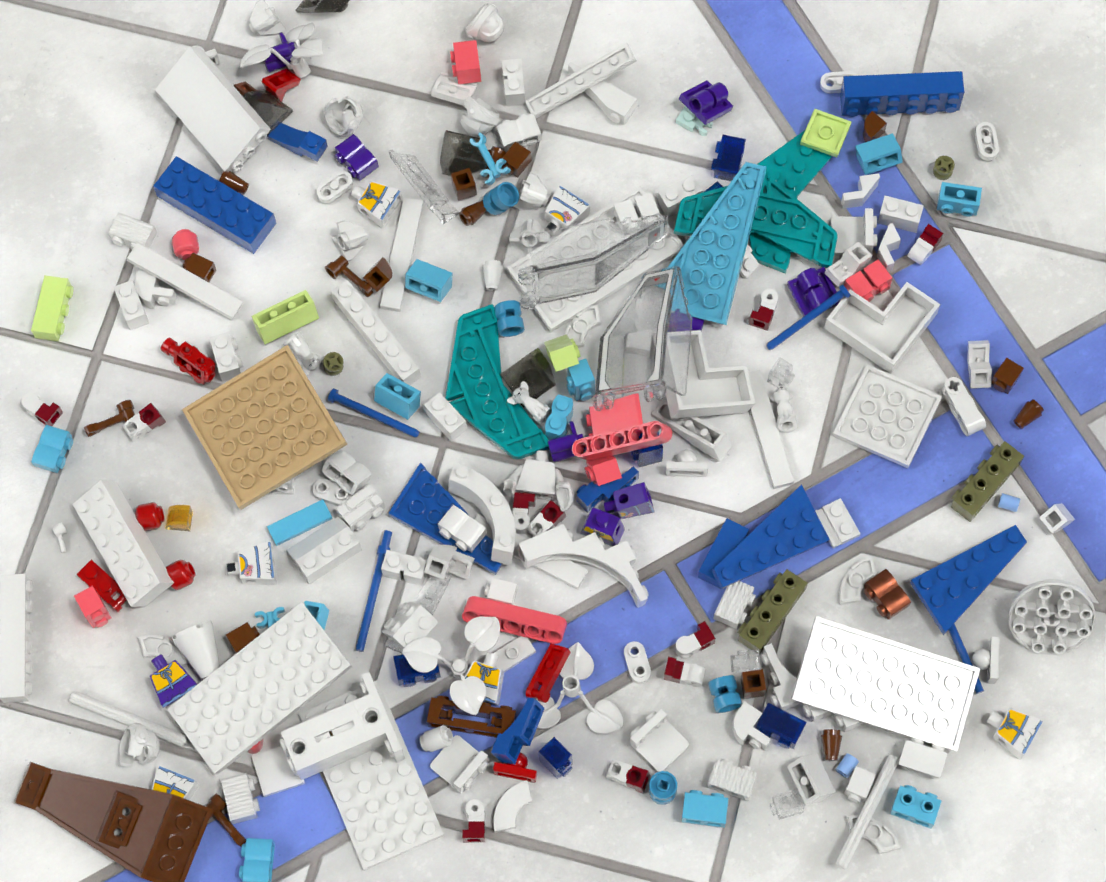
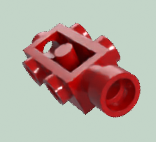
(196, 362)

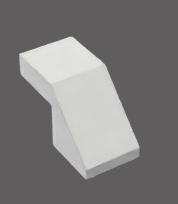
(866, 186)
(889, 243)
(978, 364)

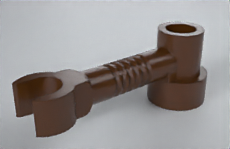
(340, 267)
(125, 411)
(218, 806)

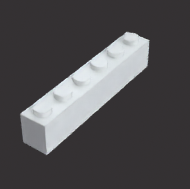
(375, 333)
(14, 638)

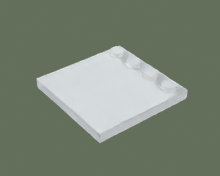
(887, 416)

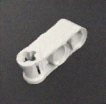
(963, 407)

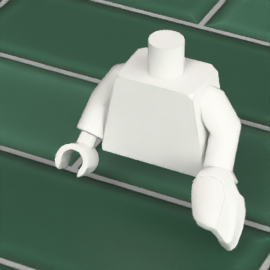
(541, 479)

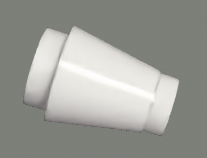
(492, 274)

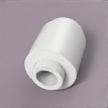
(436, 739)

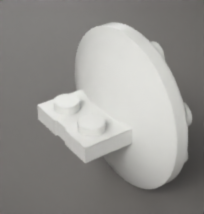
(1052, 616)

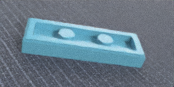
(299, 522)

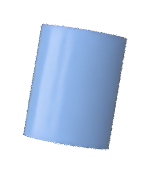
(1009, 502)
(847, 765)

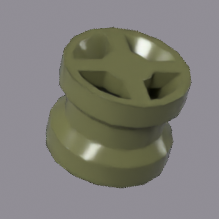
(946, 163)
(330, 360)

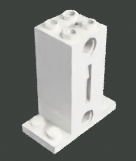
(341, 734)

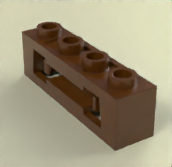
(437, 711)

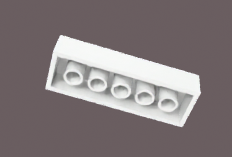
(123, 543)

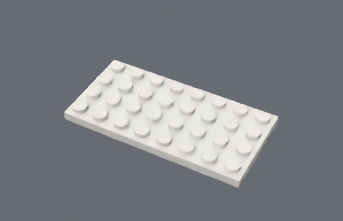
(562, 311)
(885, 684)
(259, 688)
(378, 796)

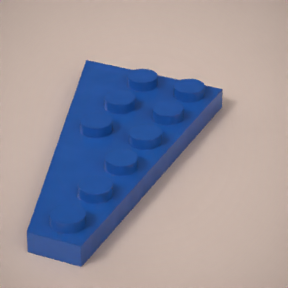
(425, 504)
(782, 535)
(959, 581)

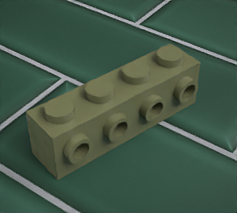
(987, 481)
(773, 610)

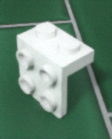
(855, 230)
(409, 624)
(658, 741)
(460, 764)

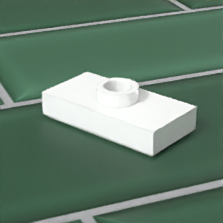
(514, 653)

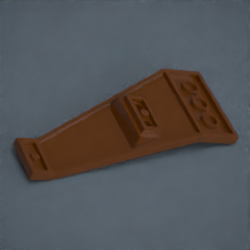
(155, 836)

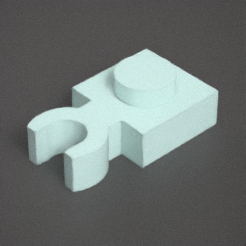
(690, 122)

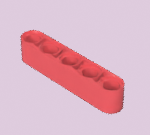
(630, 443)
(517, 619)

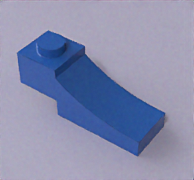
(299, 141)
(590, 495)
(520, 733)

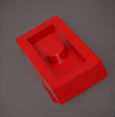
(280, 82)

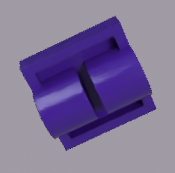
(707, 101)
(811, 289)

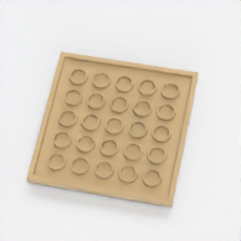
(264, 427)

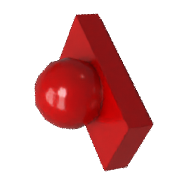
(516, 771)

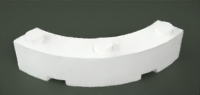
(493, 506)

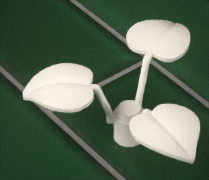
(298, 63)
(579, 666)
(468, 692)

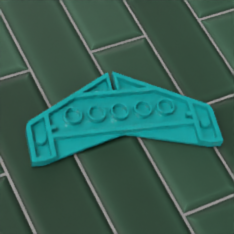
(793, 169)
(777, 218)
(477, 377)

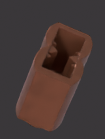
(887, 594)

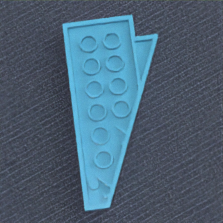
(717, 247)

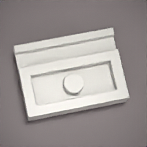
(449, 89)
(837, 523)

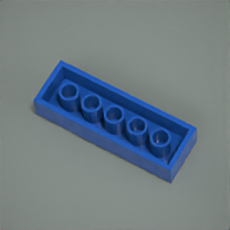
(902, 93)
(215, 204)

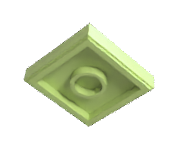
(825, 133)

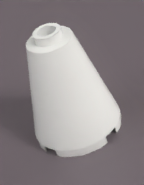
(199, 648)

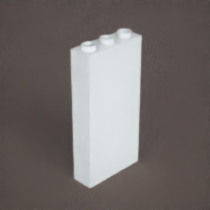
(213, 109)

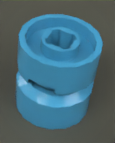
(501, 198)
(509, 318)
(726, 701)
(663, 787)

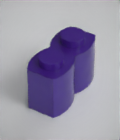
(356, 157)

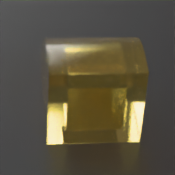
(179, 518)

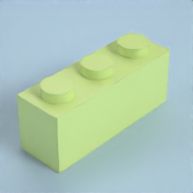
(52, 308)
(285, 317)
(562, 352)

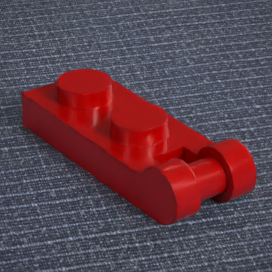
(103, 584)
(547, 672)

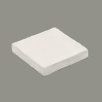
(274, 772)

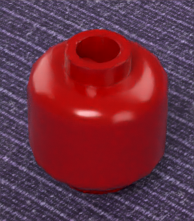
(149, 516)
(181, 574)

